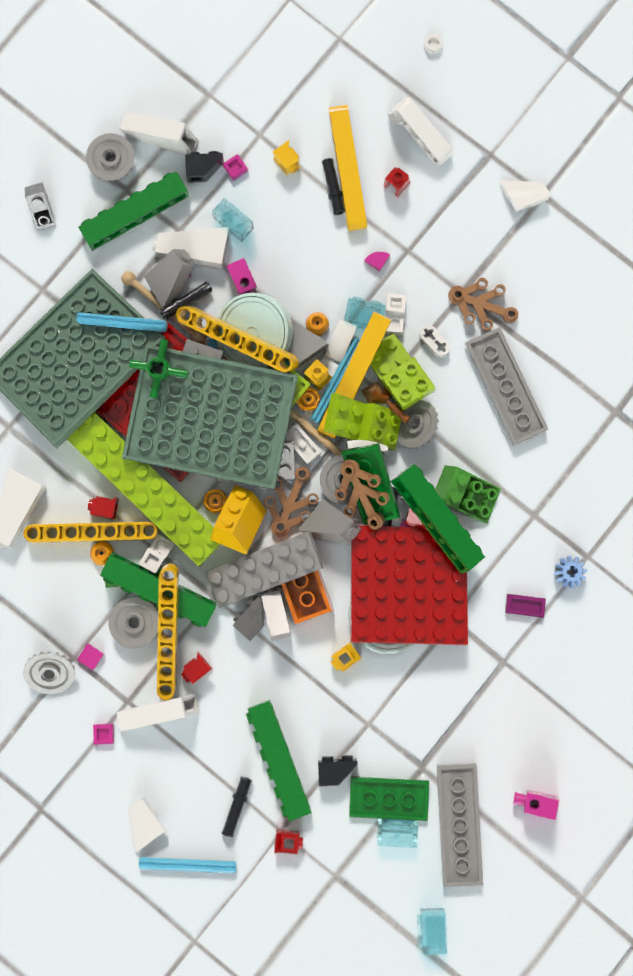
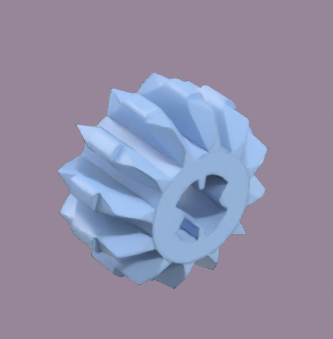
(566, 564)

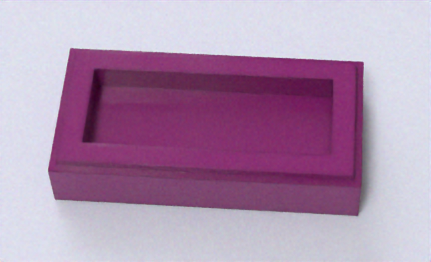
(525, 605)

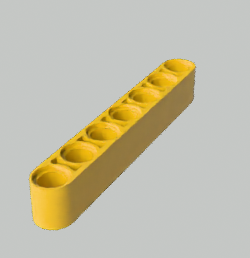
(347, 167)
(228, 338)
(360, 360)
(82, 530)
(164, 640)

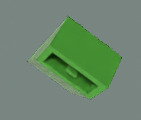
(467, 493)

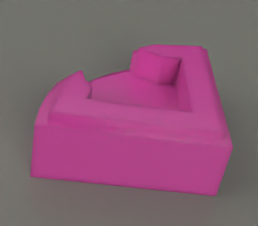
(377, 260)

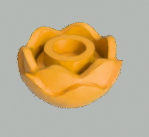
(317, 317)
(314, 400)
(209, 499)
(99, 547)

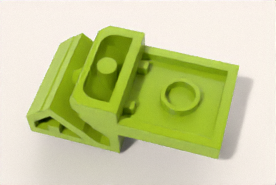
(400, 373)
(362, 421)

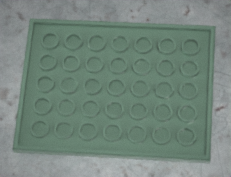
(70, 368)
(216, 423)

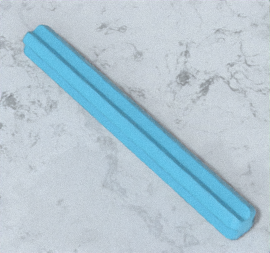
(122, 322)
(320, 411)
(187, 865)

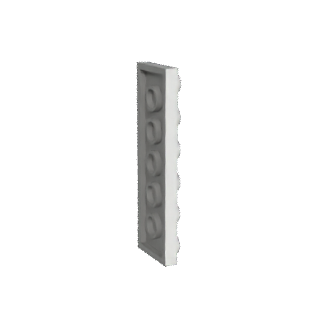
(506, 386)
(264, 569)
(459, 825)

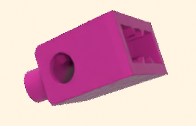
(239, 272)
(547, 804)

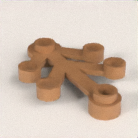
(479, 303)
(360, 492)
(289, 505)

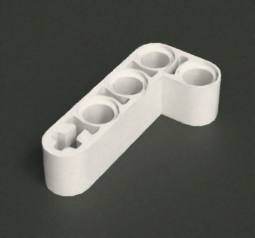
(421, 129)

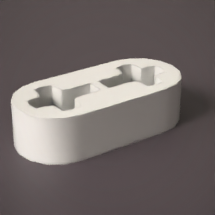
(431, 343)

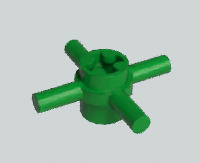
(167, 369)

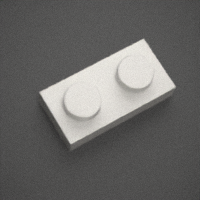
(302, 444)

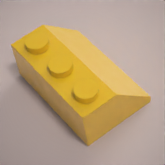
(239, 520)

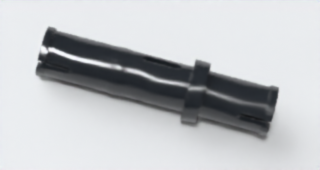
(335, 194)
(185, 300)
(236, 807)

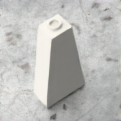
(159, 132)
(204, 246)
(16, 505)
(158, 712)

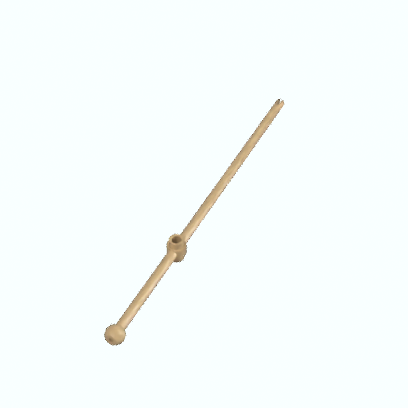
(129, 278)

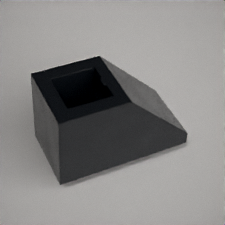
(202, 166)
(334, 771)

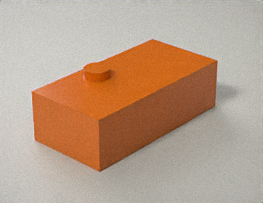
(307, 597)

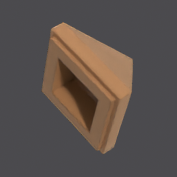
(367, 392)

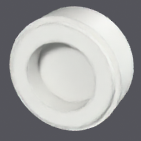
(433, 44)

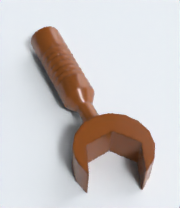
(383, 399)

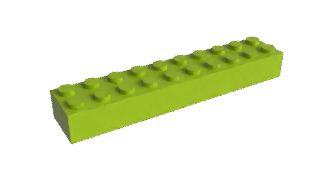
(146, 490)

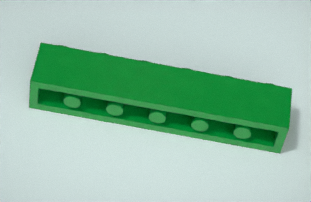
(134, 210)
(438, 519)
(146, 584)
(279, 760)

